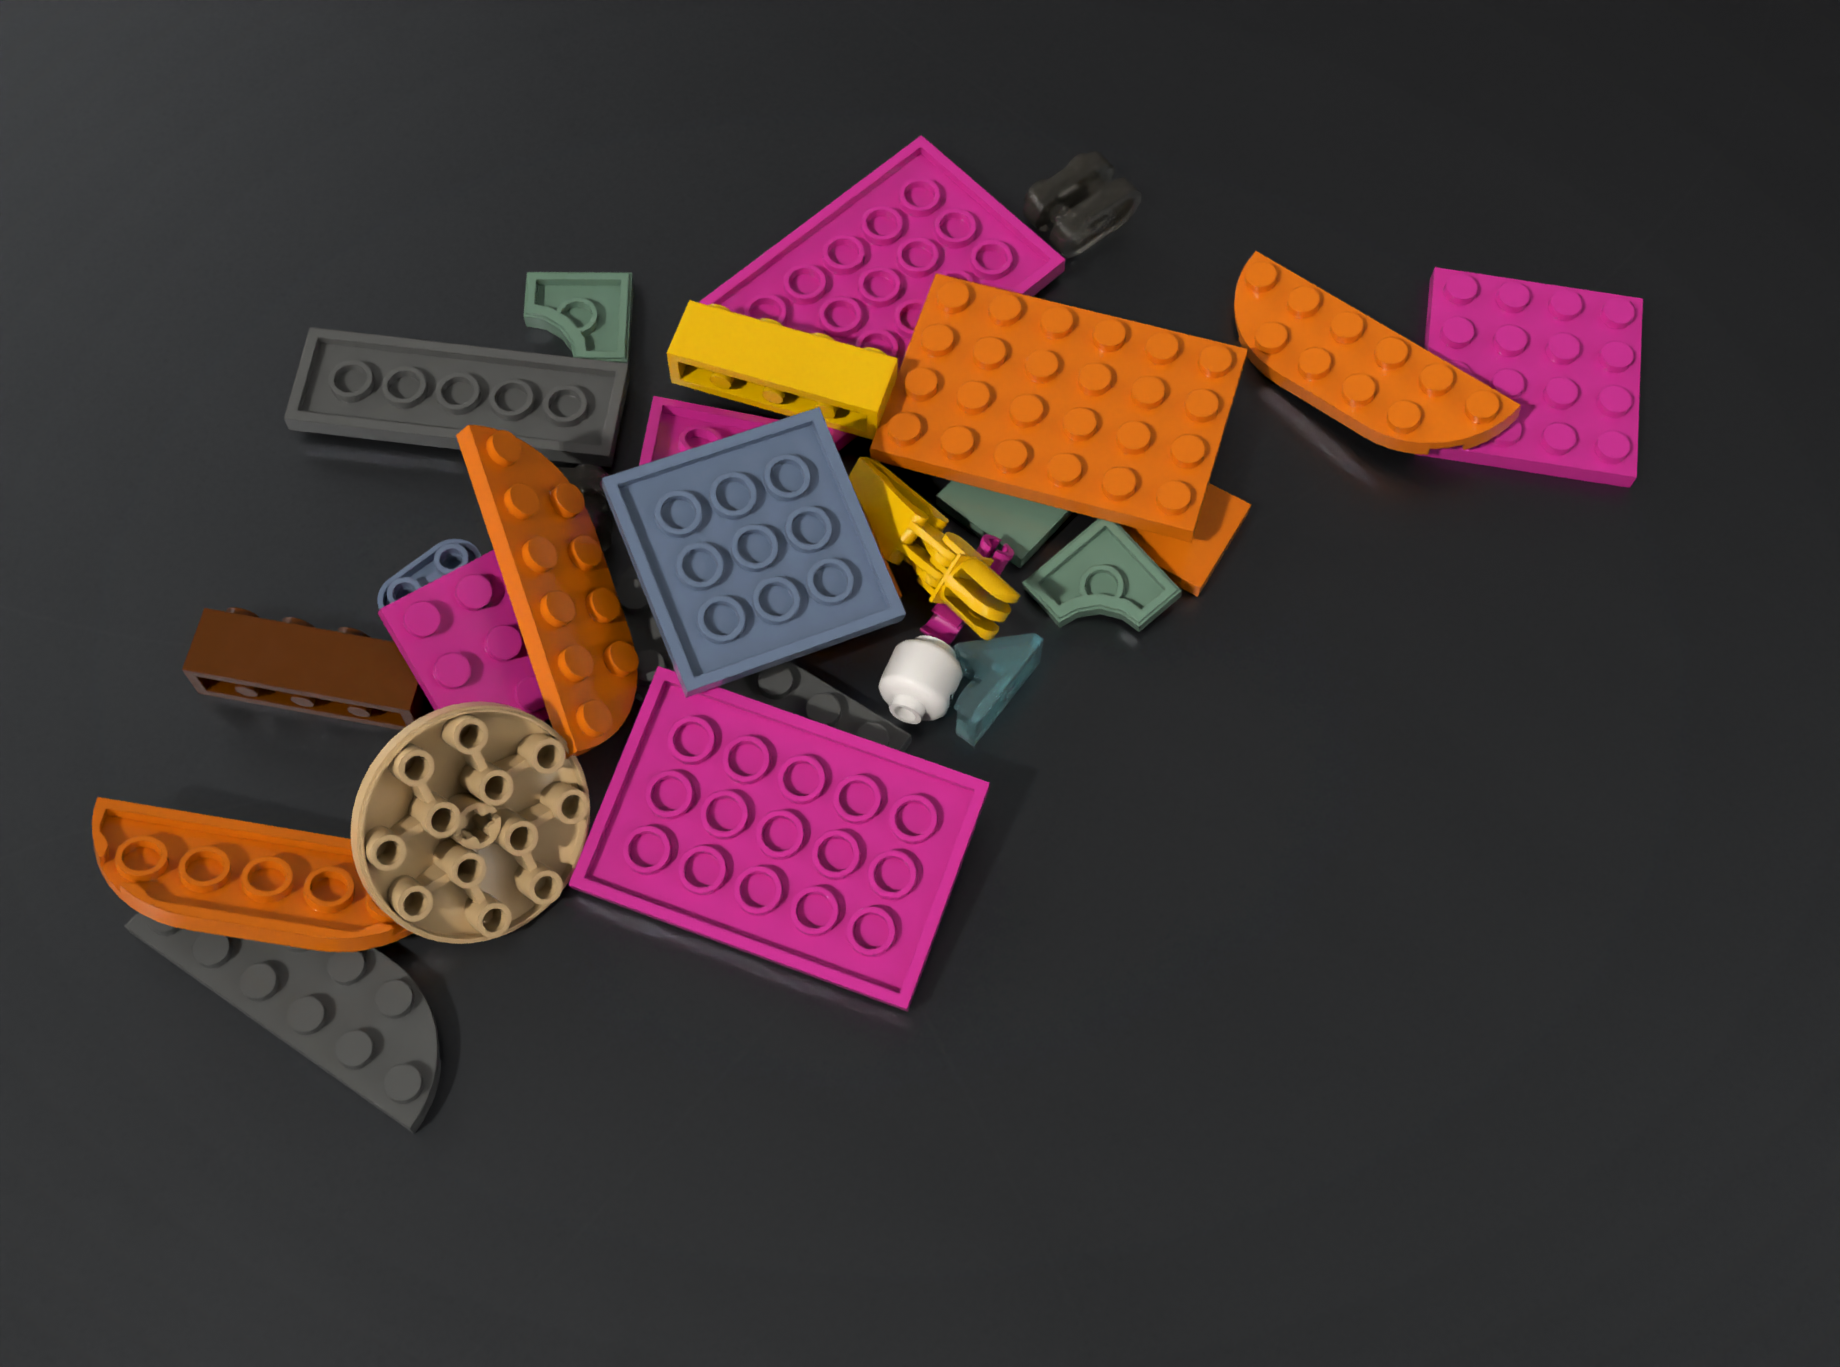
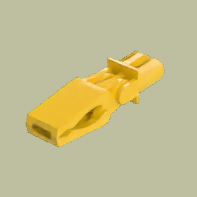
(945, 563)

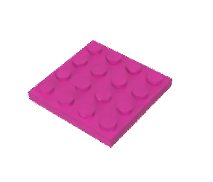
(1556, 353)

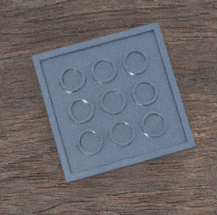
(752, 551)

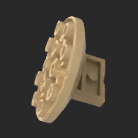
(470, 822)

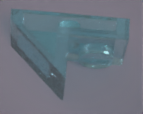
(996, 674)

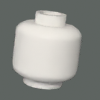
(920, 679)

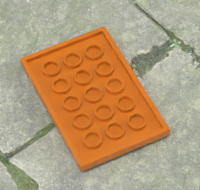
(1061, 406)

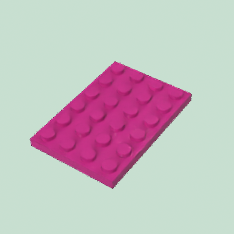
(874, 252)
(782, 838)

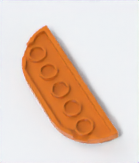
(1360, 367)
(555, 586)
(238, 878)

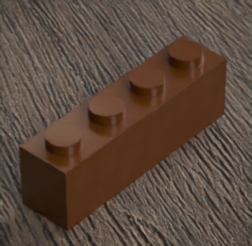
(303, 669)

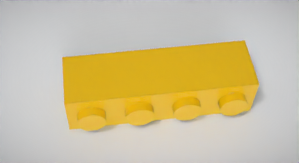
(781, 368)

